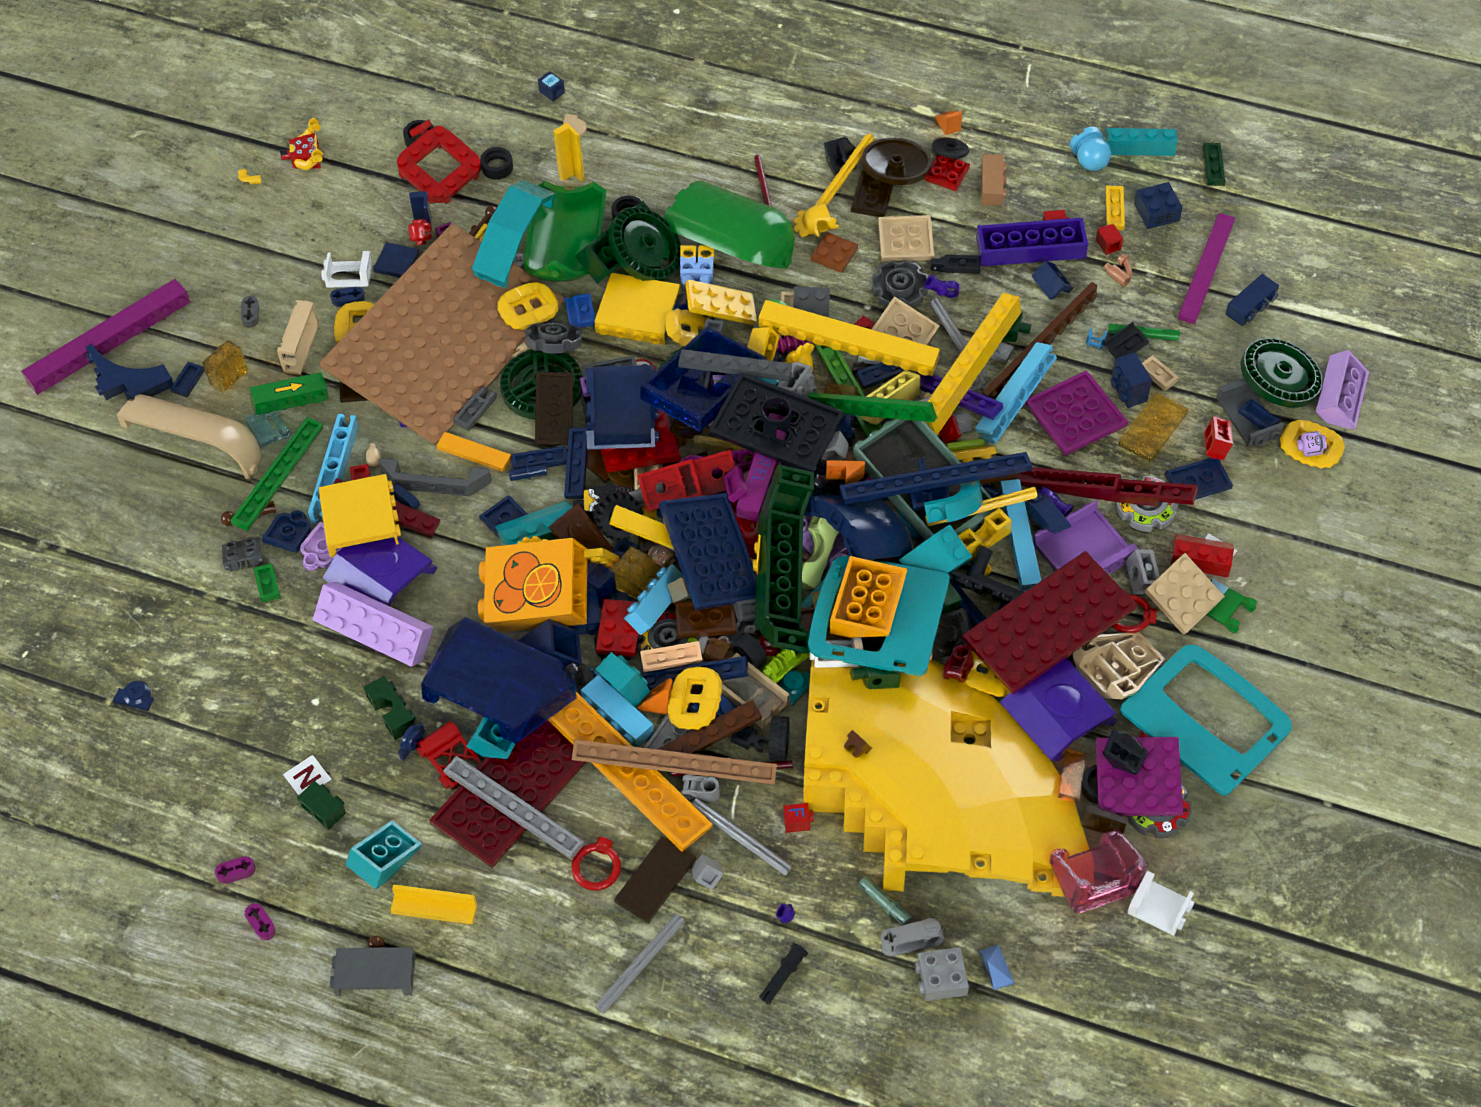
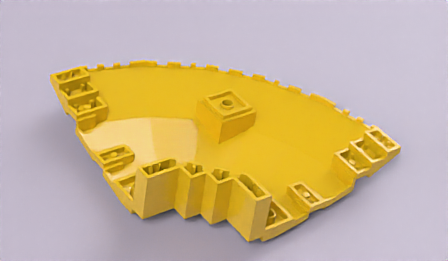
(928, 792)

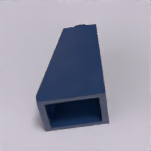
(555, 640)

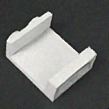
(1160, 905)

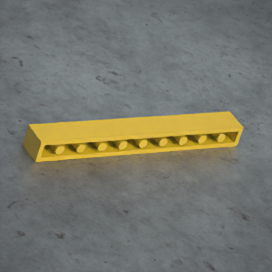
(849, 338)
(973, 358)

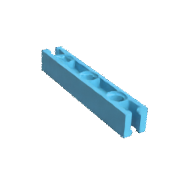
(1017, 391)
(335, 460)
(1021, 539)

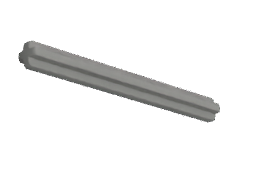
(951, 328)
(742, 837)
(639, 963)

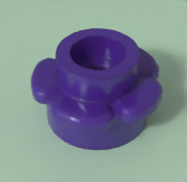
(785, 913)

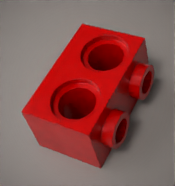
(1218, 438)

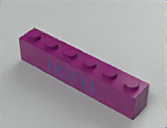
(758, 481)

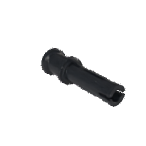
(788, 966)

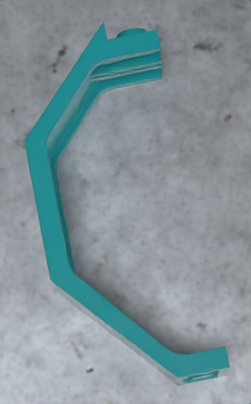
(507, 230)

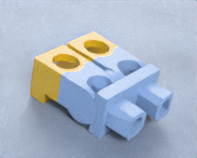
(698, 271)

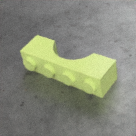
(823, 538)

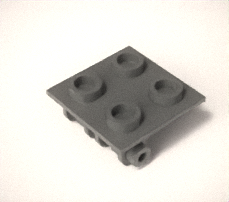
(242, 551)

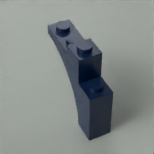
(116, 379)

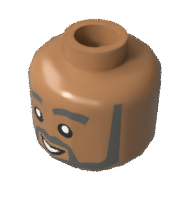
(662, 555)

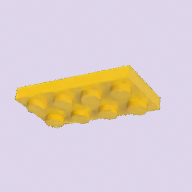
(720, 302)

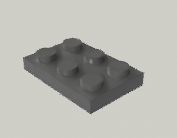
(812, 300)

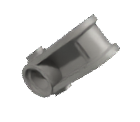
(912, 937)

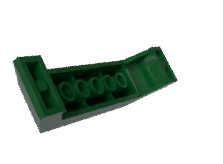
(781, 559)

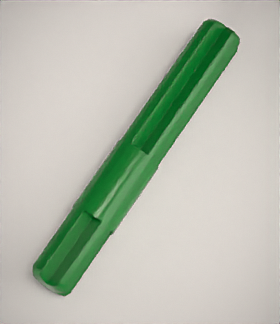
(1149, 332)

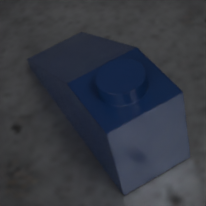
(1045, 514)

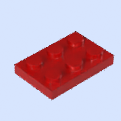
(614, 631)

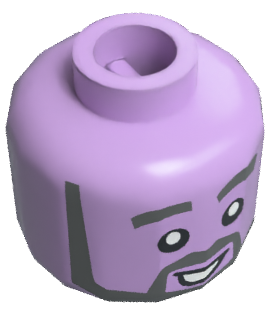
(1312, 443)

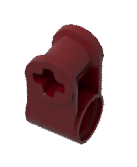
(959, 664)

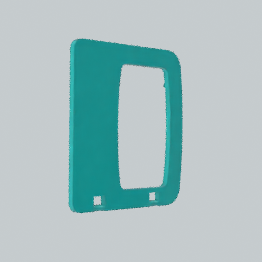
(912, 628)
(1199, 749)

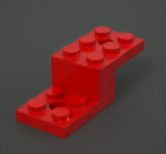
(686, 479)

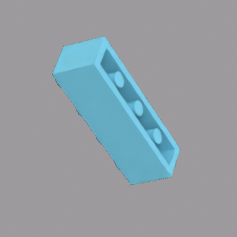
(653, 600)
(618, 711)

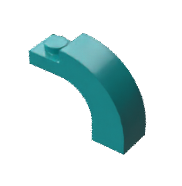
(957, 506)

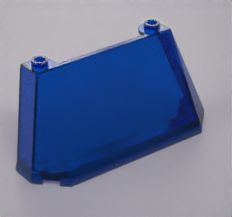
(498, 679)

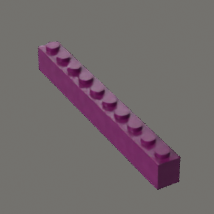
(106, 336)

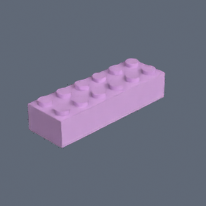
(373, 623)

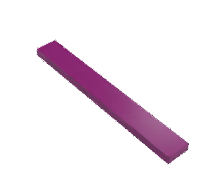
(1206, 268)

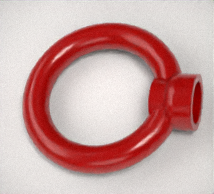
(1149, 617)
(604, 847)

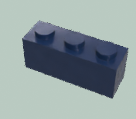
(1252, 300)

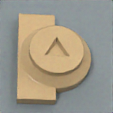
(578, 124)

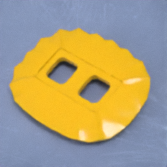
(521, 296)
(344, 317)
(676, 318)
(1334, 444)
(985, 682)
(681, 697)

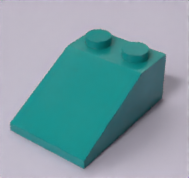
(939, 553)
(382, 854)

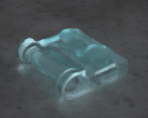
(263, 430)

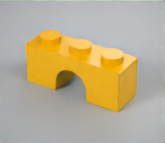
(995, 527)

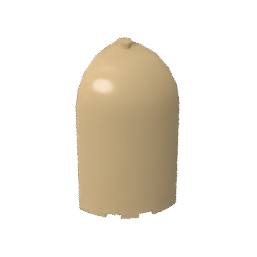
(197, 425)

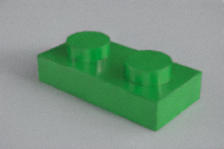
(267, 583)

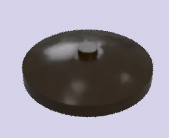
(896, 161)

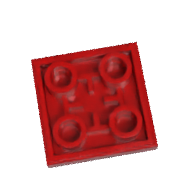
(947, 172)

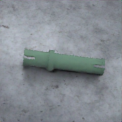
(892, 907)

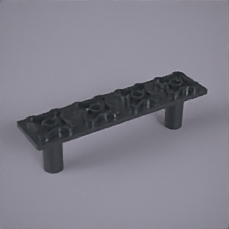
(980, 584)

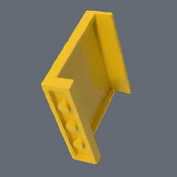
(636, 308)
(358, 512)

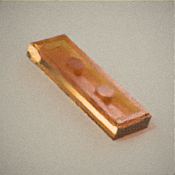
(1072, 775)

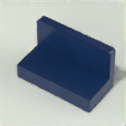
(421, 206)
(1051, 280)

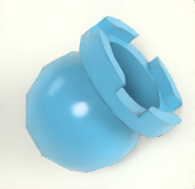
(1091, 149)

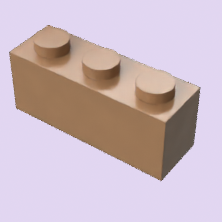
(993, 180)

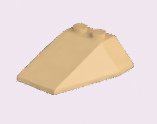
(1117, 663)

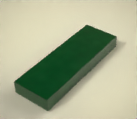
(1213, 164)

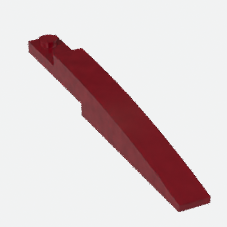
(1108, 487)

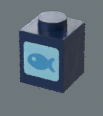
(551, 86)

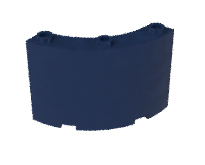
(616, 412)
(868, 527)

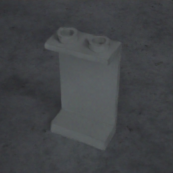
(1232, 398)
(373, 969)

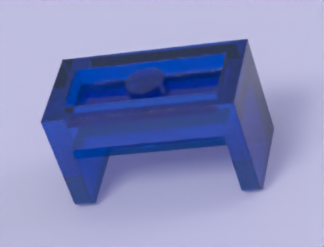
(604, 582)

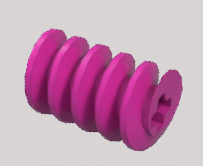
(789, 344)

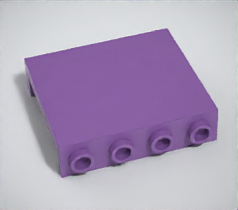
(1087, 533)

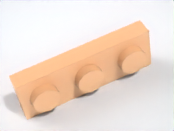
(671, 656)

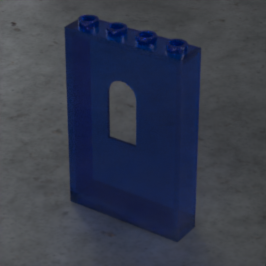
(674, 387)

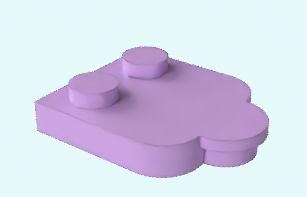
(315, 549)

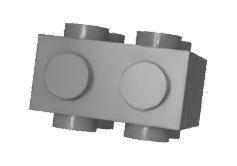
(800, 380)
(942, 974)

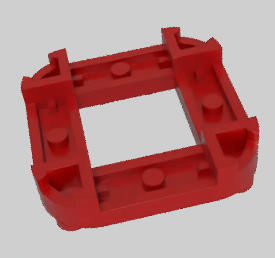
(455, 181)

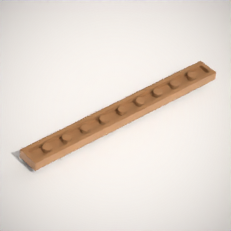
(674, 762)

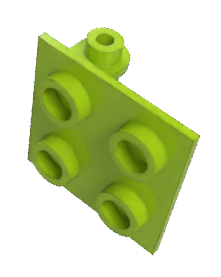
(780, 665)

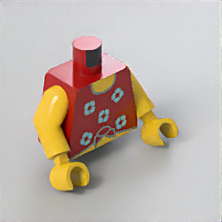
(304, 149)

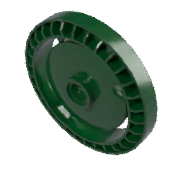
(644, 244)
(1281, 372)
(525, 384)

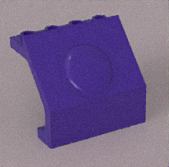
(378, 568)
(1058, 709)

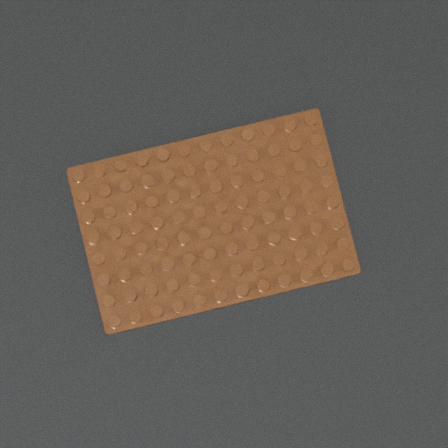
(431, 338)

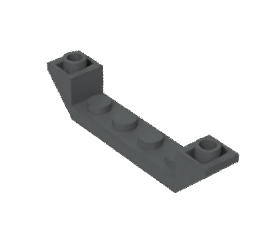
(422, 483)

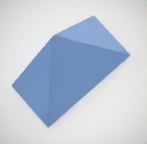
(996, 967)

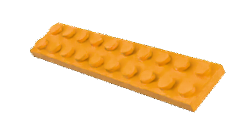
(643, 787)

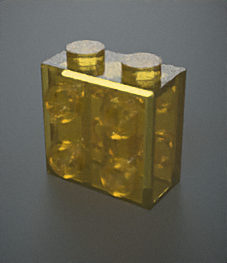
(225, 366)

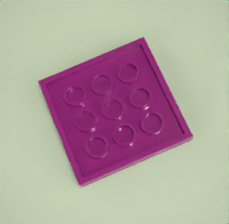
(1076, 413)
(1150, 792)

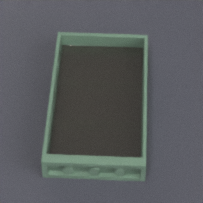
(896, 452)

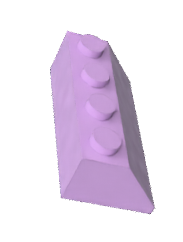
(1342, 390)

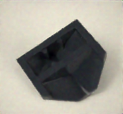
(837, 153)
(1124, 752)

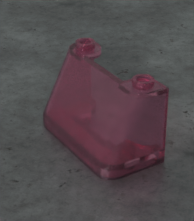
(1099, 873)

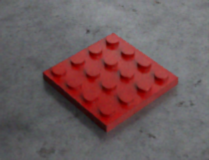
(630, 458)

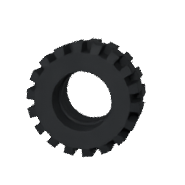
(606, 506)

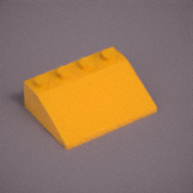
(867, 599)

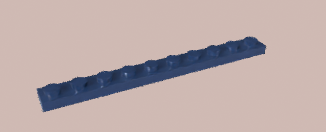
(935, 478)

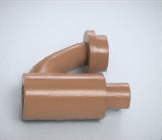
(1118, 274)

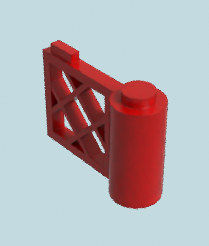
(438, 745)

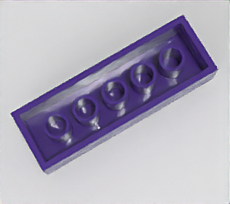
(1031, 241)

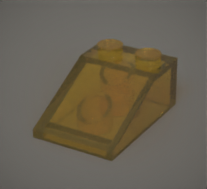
(634, 572)

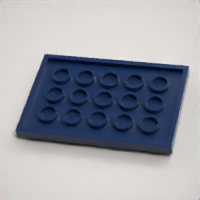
(710, 550)

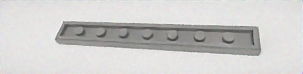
(514, 807)

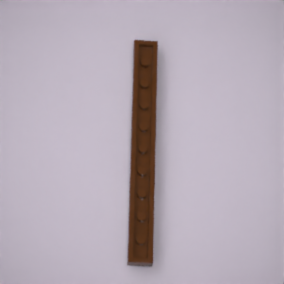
(1047, 336)

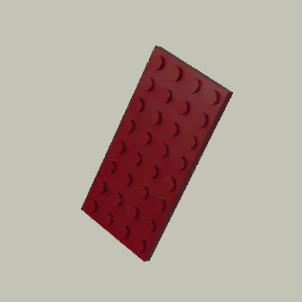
(1049, 622)
(533, 772)

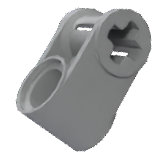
(698, 786)

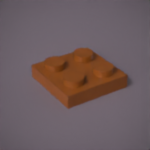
(834, 252)

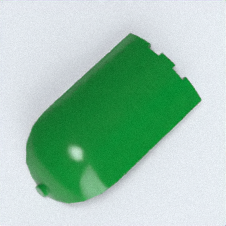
(732, 224)
(563, 232)

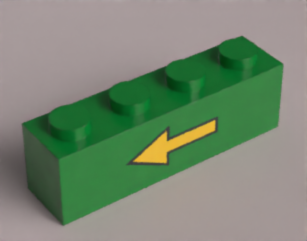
(288, 393)

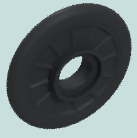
(950, 147)

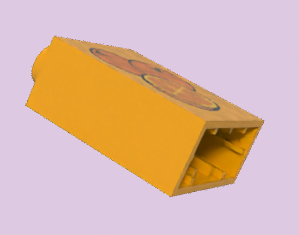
(533, 585)

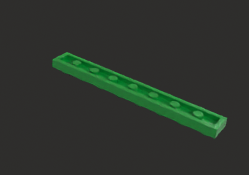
(878, 407)
(276, 474)

